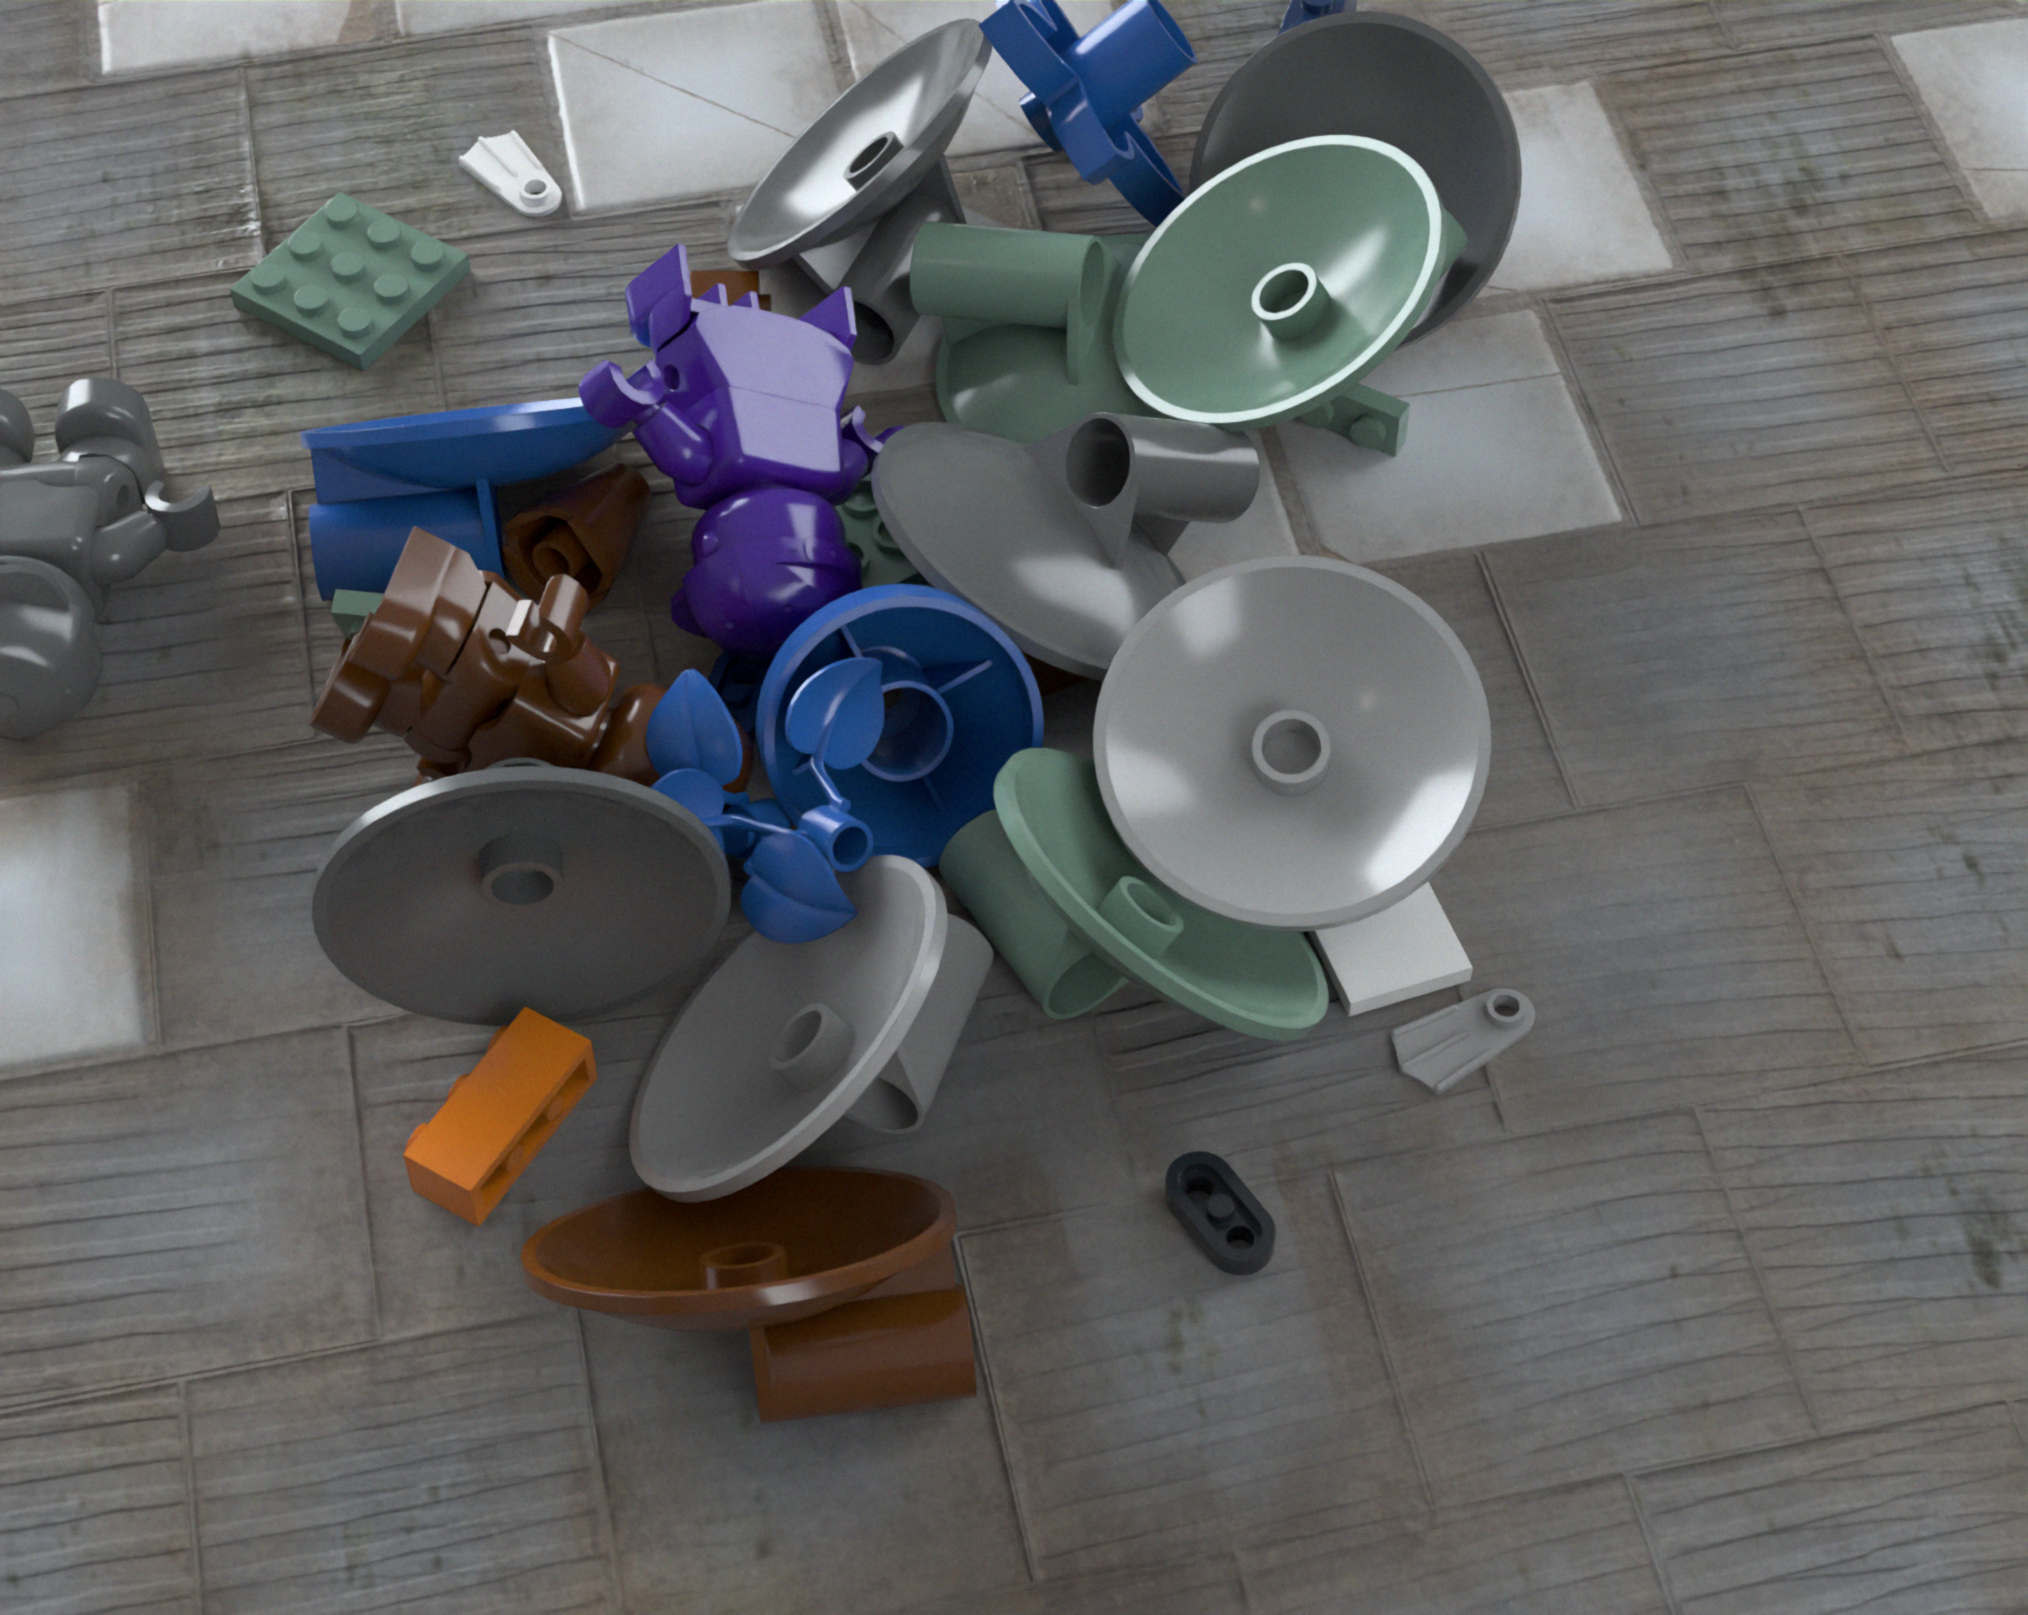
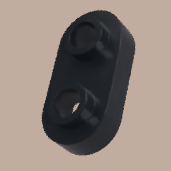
(1224, 1216)

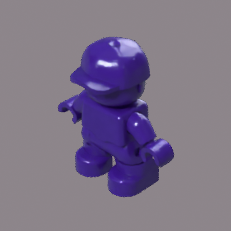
(755, 437)

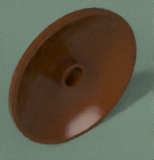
(822, 1264)

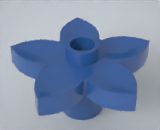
(1092, 90)

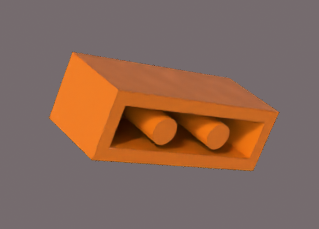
(500, 1115)

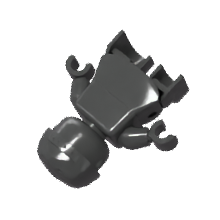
(71, 535)

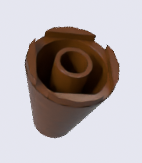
(578, 532)

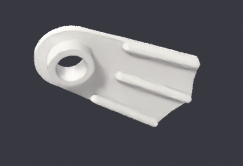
(513, 174)

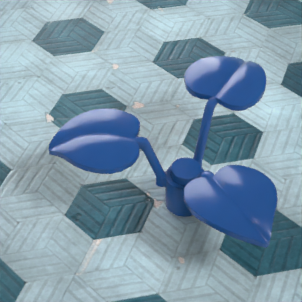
(836, 720)
(791, 882)

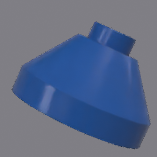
(955, 726)

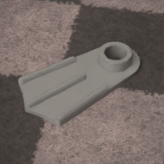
(1460, 1038)

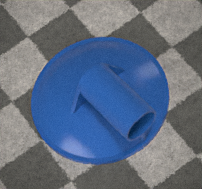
(433, 475)

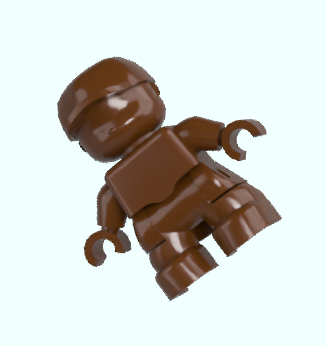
(489, 676)

